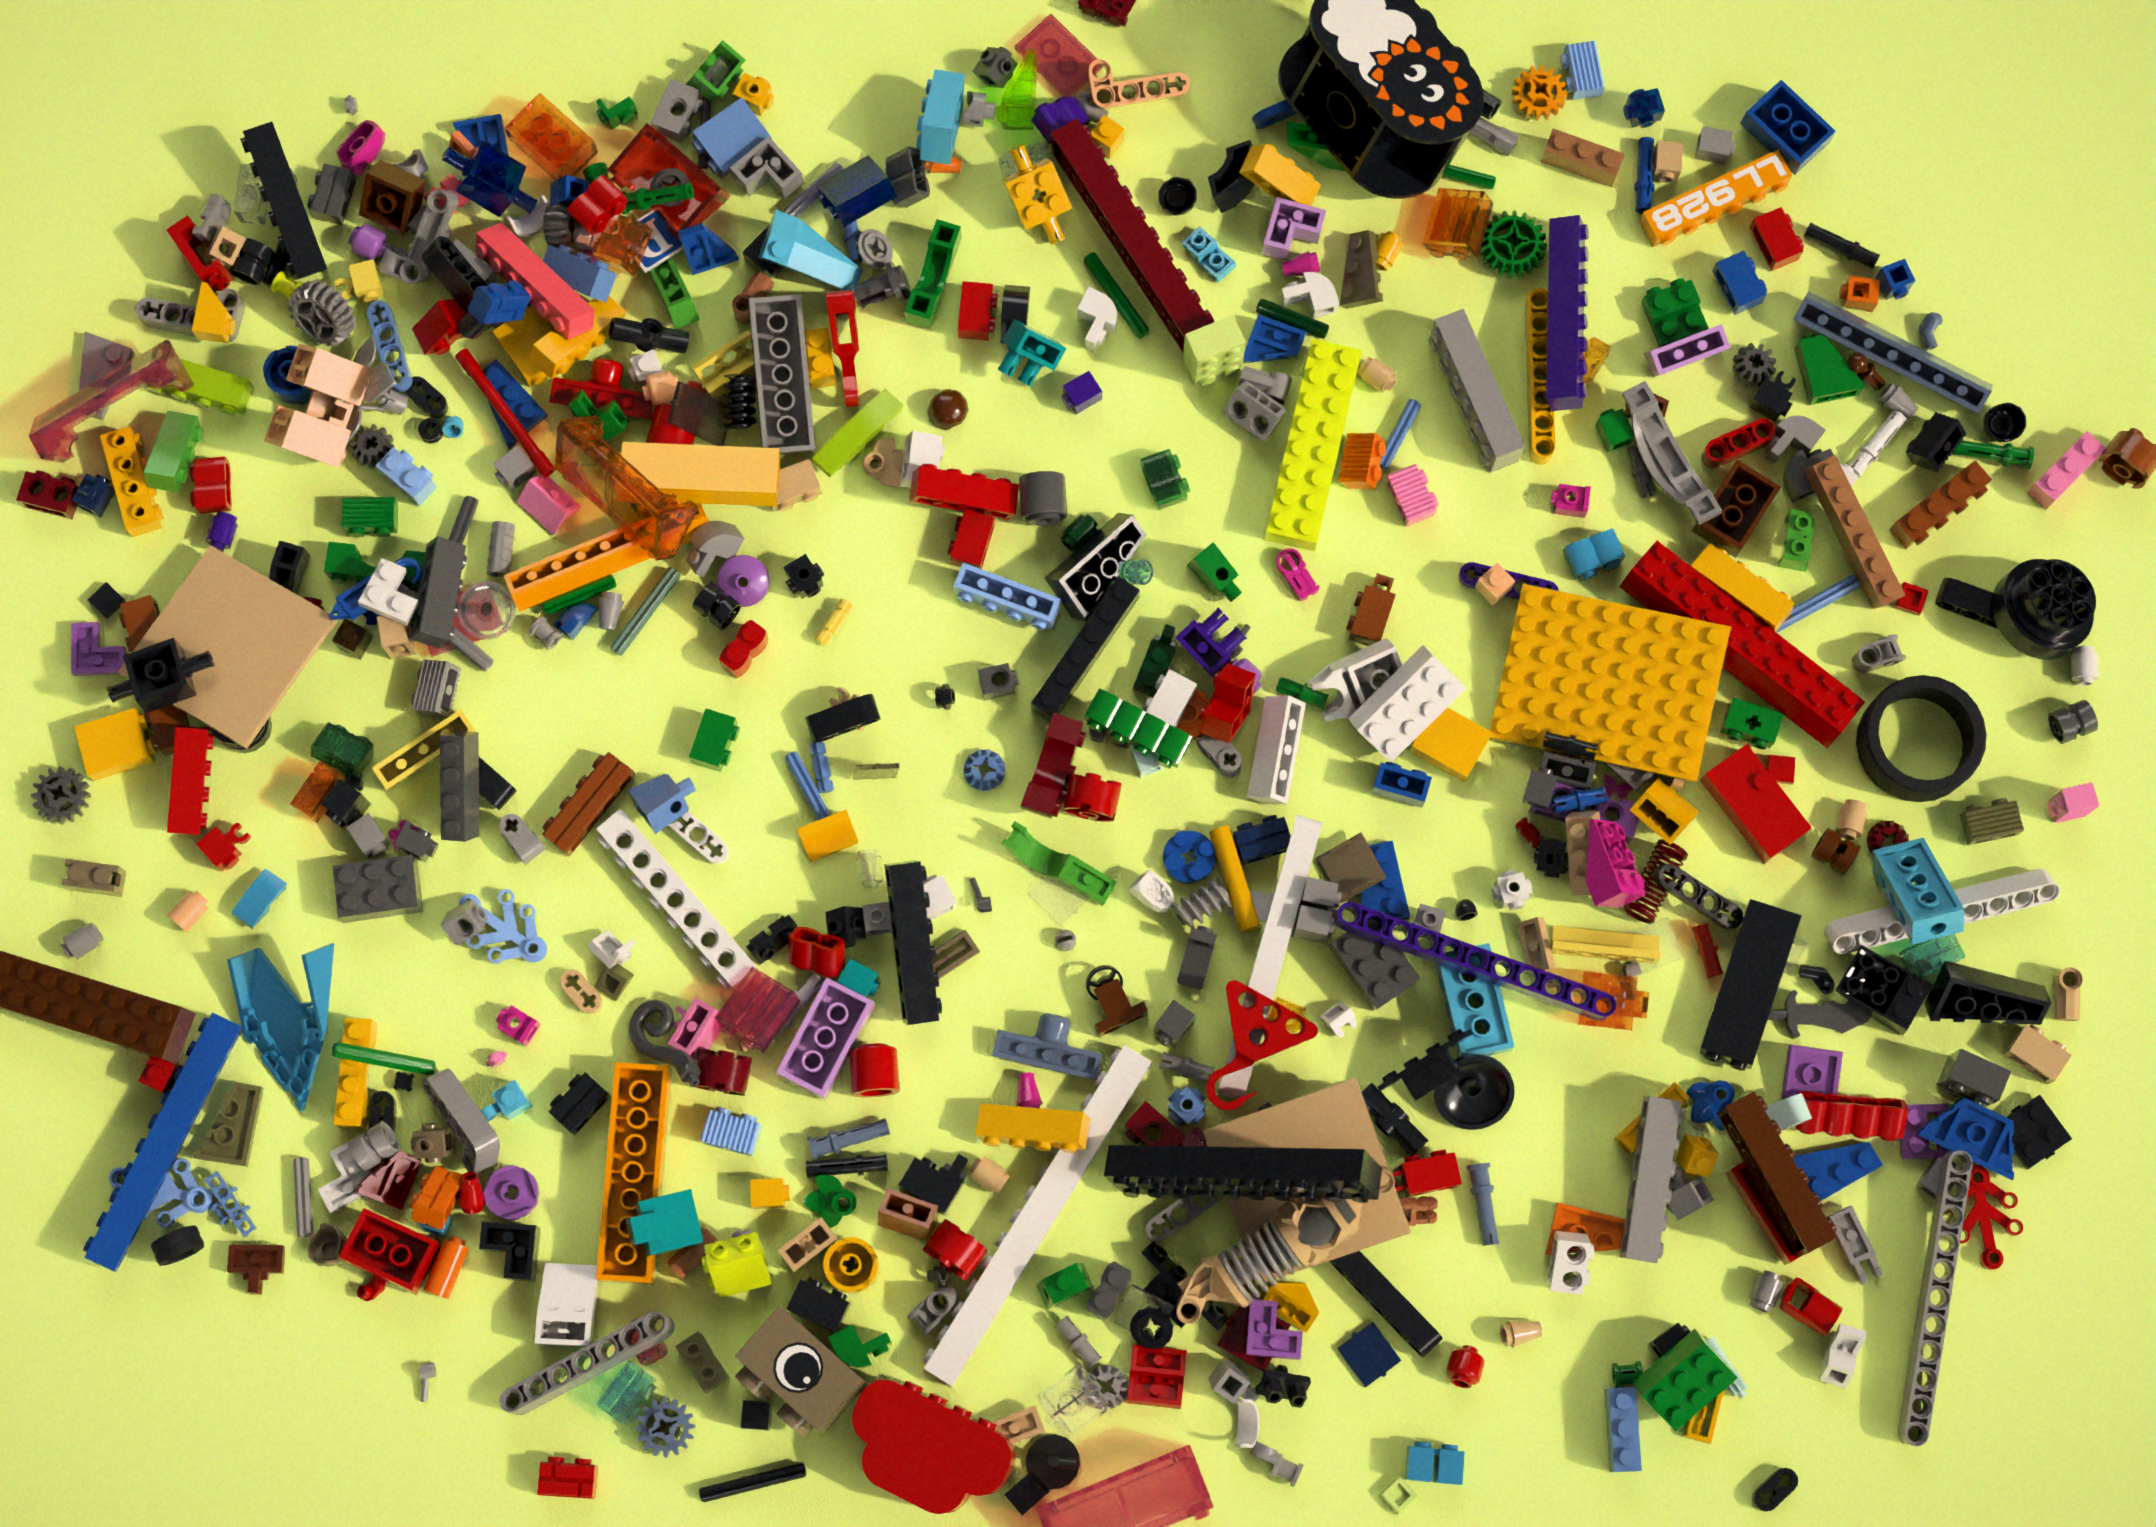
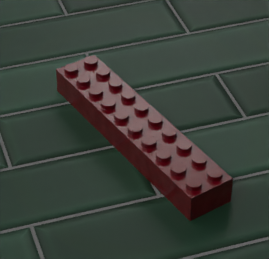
(1128, 231)

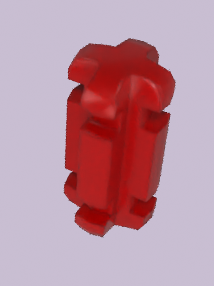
(1529, 832)

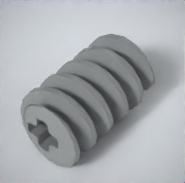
(1201, 904)

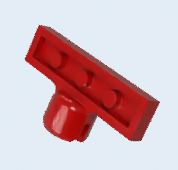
(603, 388)

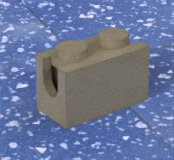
(94, 878)

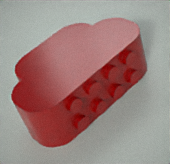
(928, 1449)

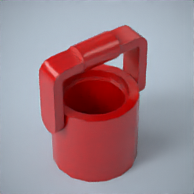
(1817, 1310)

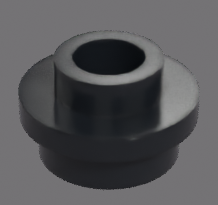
(944, 696)

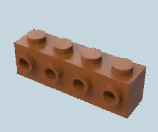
(1935, 509)

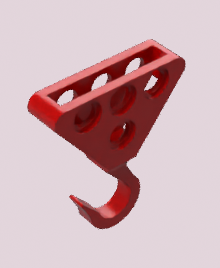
(840, 304)
(1243, 1022)

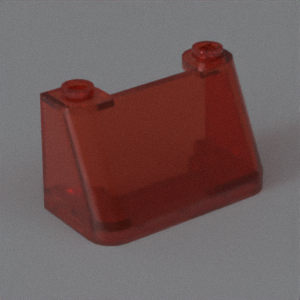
(653, 152)

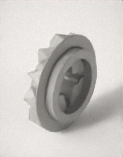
(881, 246)
(1119, 1383)

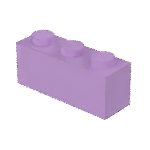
(1687, 350)

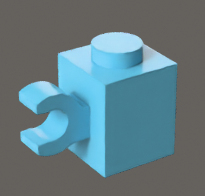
(509, 1100)

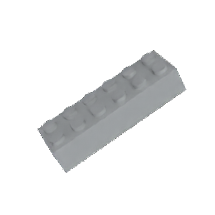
(781, 374)
(1476, 391)

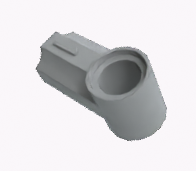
(1272, 384)

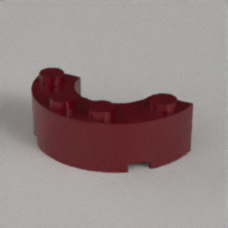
(1047, 787)

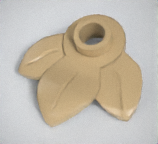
(890, 462)

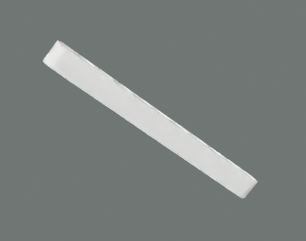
(1276, 936)

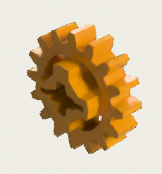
(1543, 102)

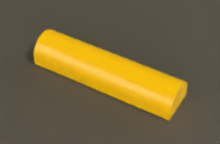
(1235, 879)

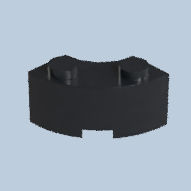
(1227, 184)

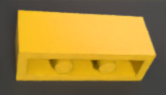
(1279, 175)

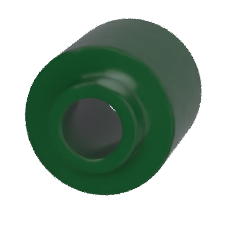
(1078, 532)

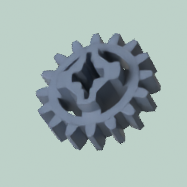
(670, 1439)

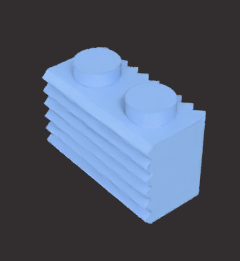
(1583, 70)
(731, 1132)

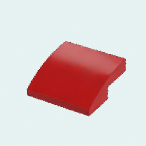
(1156, 1377)

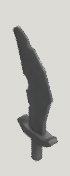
(1827, 1015)

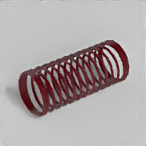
(1679, 855)

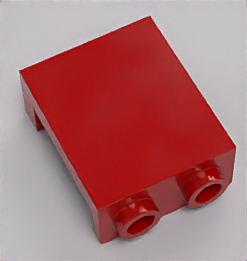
(214, 274)

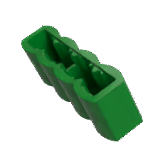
(1137, 728)

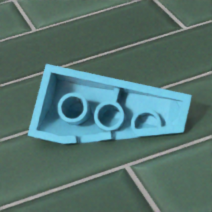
(802, 250)

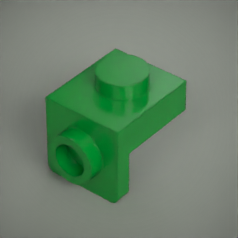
(618, 114)

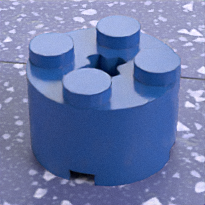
(275, 373)

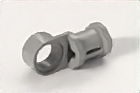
(1281, 1466)

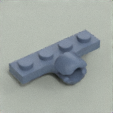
(1048, 1048)

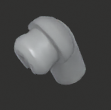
(1091, 110)

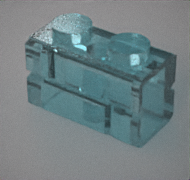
(1930, 955)
(627, 1392)

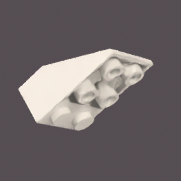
(567, 1305)

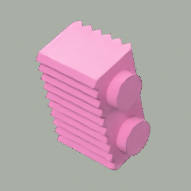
(1412, 495)
(2073, 802)

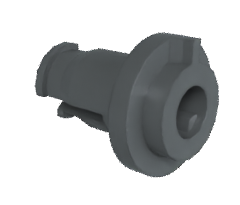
(884, 286)

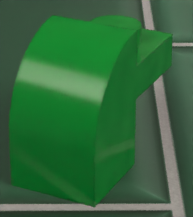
(610, 414)
(852, 1351)

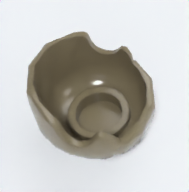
(326, 1245)

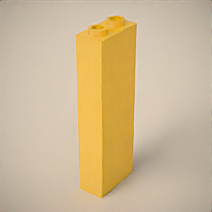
(709, 472)

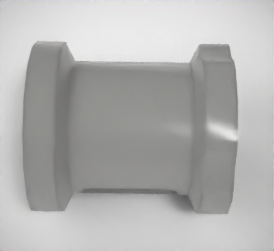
(545, 633)

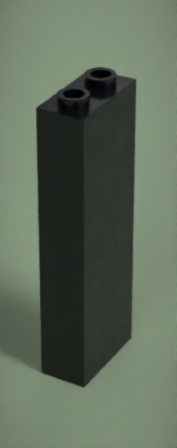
(1750, 985)

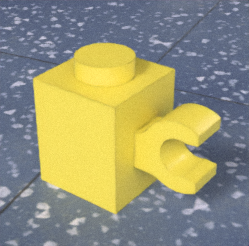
(364, 281)

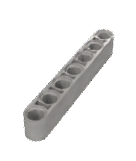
(574, 1363)

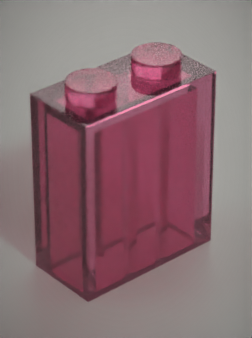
(757, 1010)

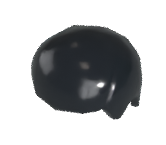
(1177, 196)
(2004, 422)

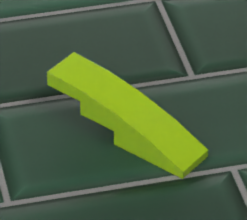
(857, 433)

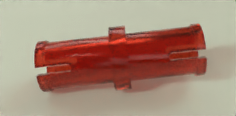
(1707, 950)

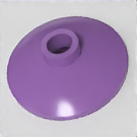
(746, 567)

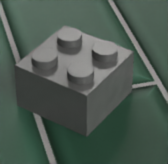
(1973, 1078)

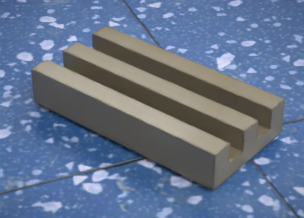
(970, 943)

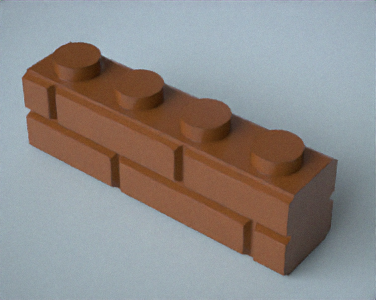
(588, 803)

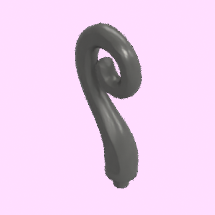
(680, 1060)

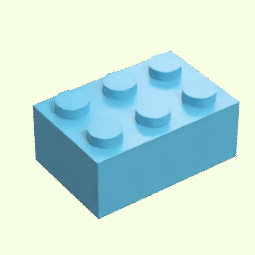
(941, 116)

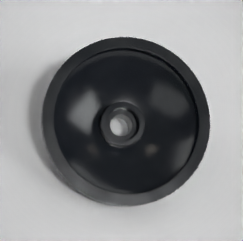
(1476, 1105)

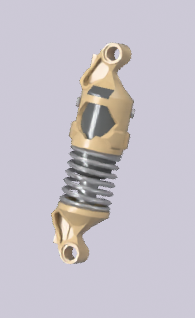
(1295, 1237)

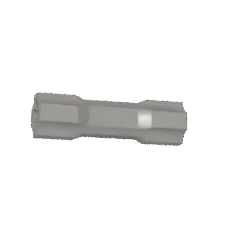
(1496, 136)

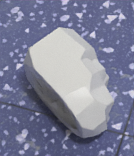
(1152, 891)

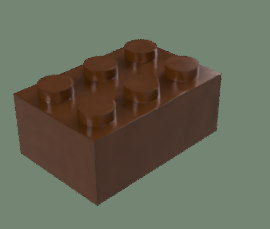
(1743, 502)

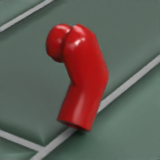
(371, 1289)

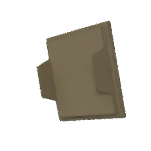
(1351, 867)

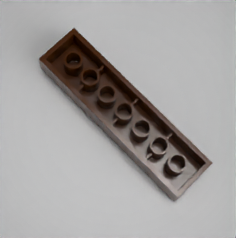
(93, 1008)

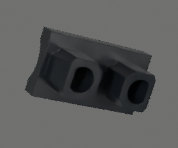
(1283, 1385)

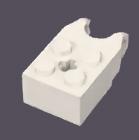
(1354, 677)

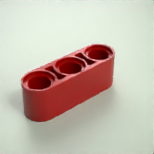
(1746, 435)

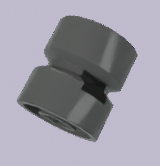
(2075, 720)

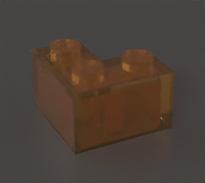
(624, 245)

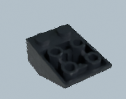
(1883, 989)

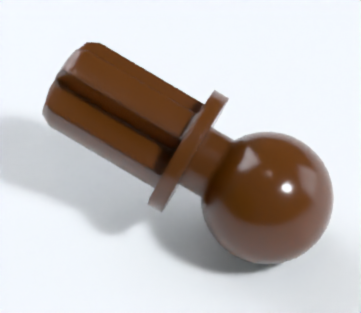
(1865, 371)

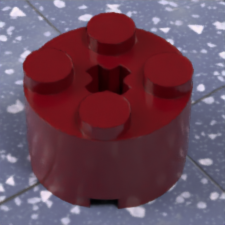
(723, 1072)

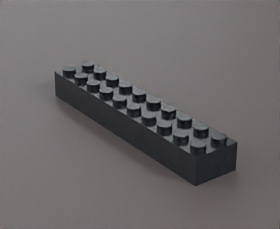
(1244, 1172)

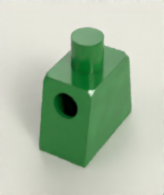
(1209, 563)
(1064, 1285)

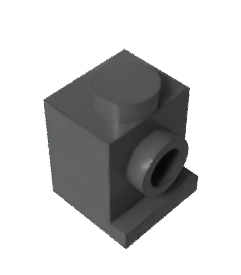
(416, 842)

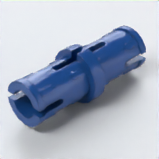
(1579, 800)

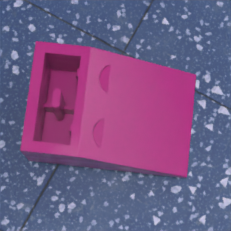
(1611, 866)

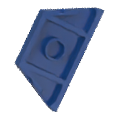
(1976, 1131)

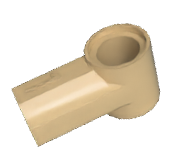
(2067, 998)

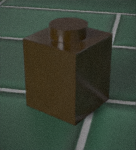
(352, 639)

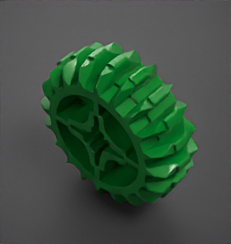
(1521, 243)

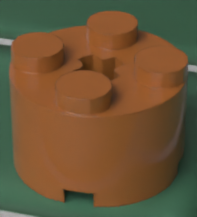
(2129, 458)

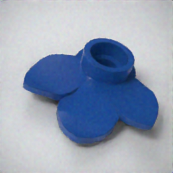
(1707, 1103)

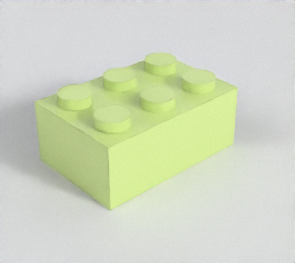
(1214, 351)

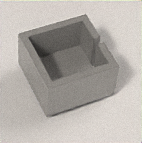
(1315, 910)

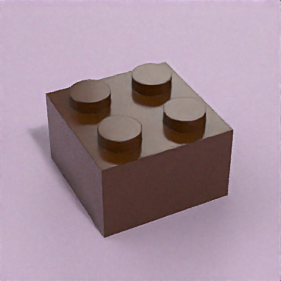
(391, 196)

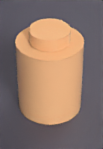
(189, 910)

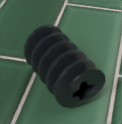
(740, 401)

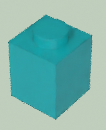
(860, 979)

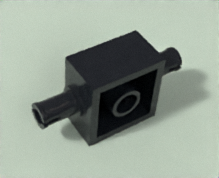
(160, 675)

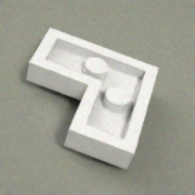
(382, 594)
(340, 1191)

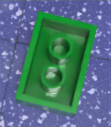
(1685, 1379)

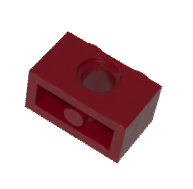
(1149, 1117)

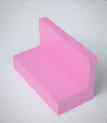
(547, 502)

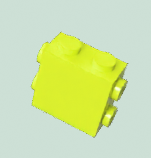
(736, 1265)

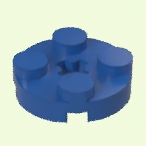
(1183, 843)

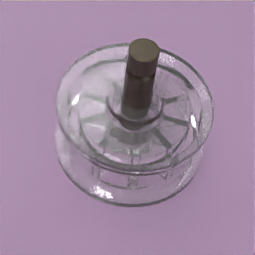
(486, 610)

